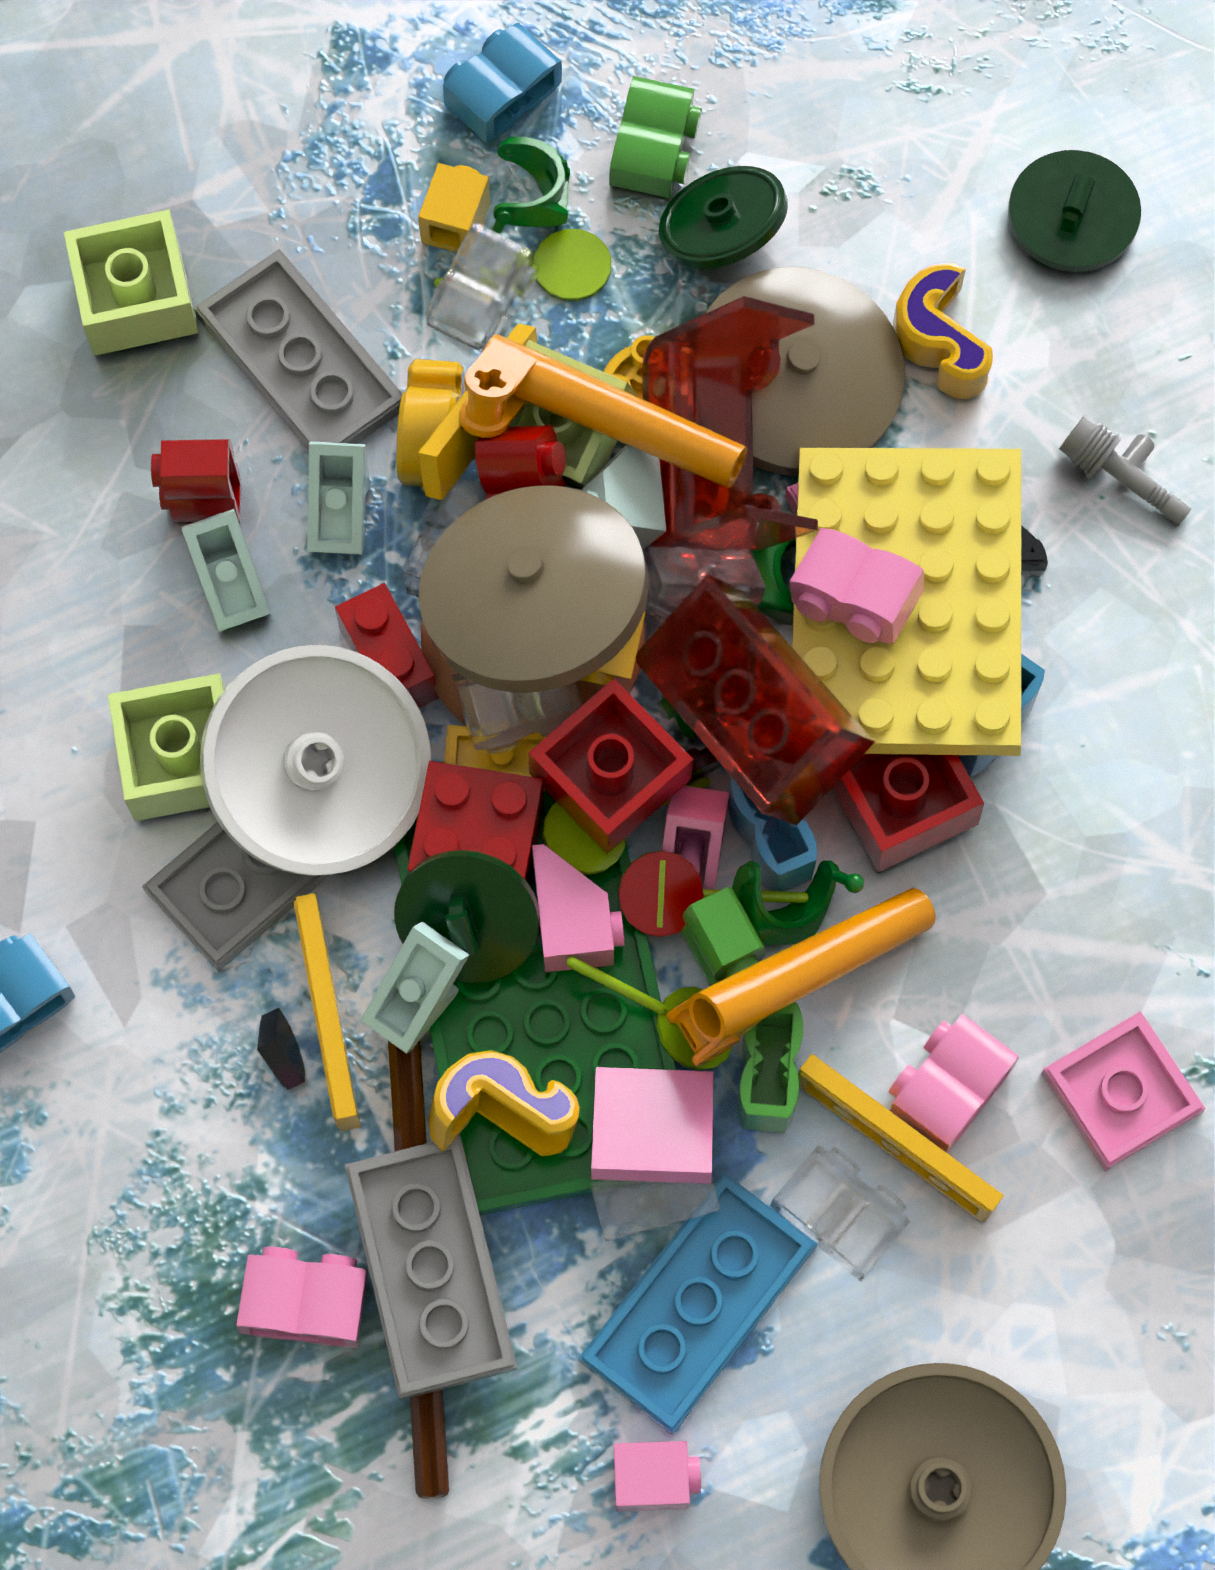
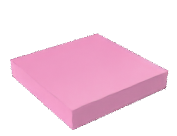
(1123, 1091)
(653, 1125)

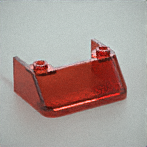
(708, 377)

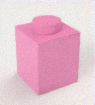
(655, 1476)

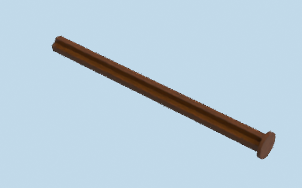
(426, 1409)

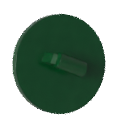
(1074, 210)
(723, 217)
(475, 906)

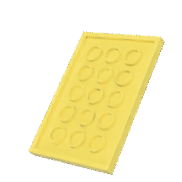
(957, 661)

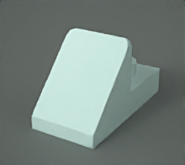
(337, 497)
(225, 570)
(415, 988)

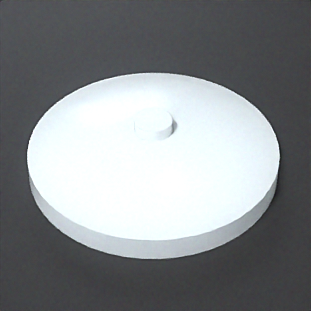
(315, 760)

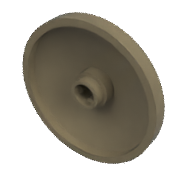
(834, 379)
(534, 589)
(942, 1475)

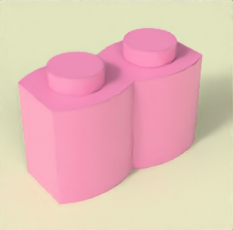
(856, 586)
(953, 1082)
(302, 1298)

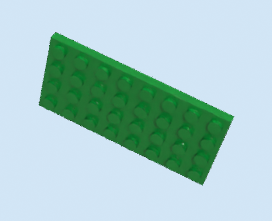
(559, 1031)

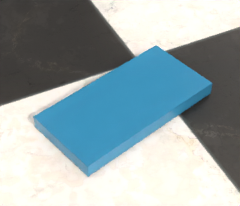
(697, 1305)

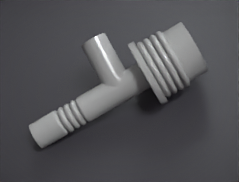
(1093, 447)

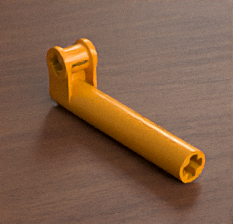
(514, 374)
(730, 1008)

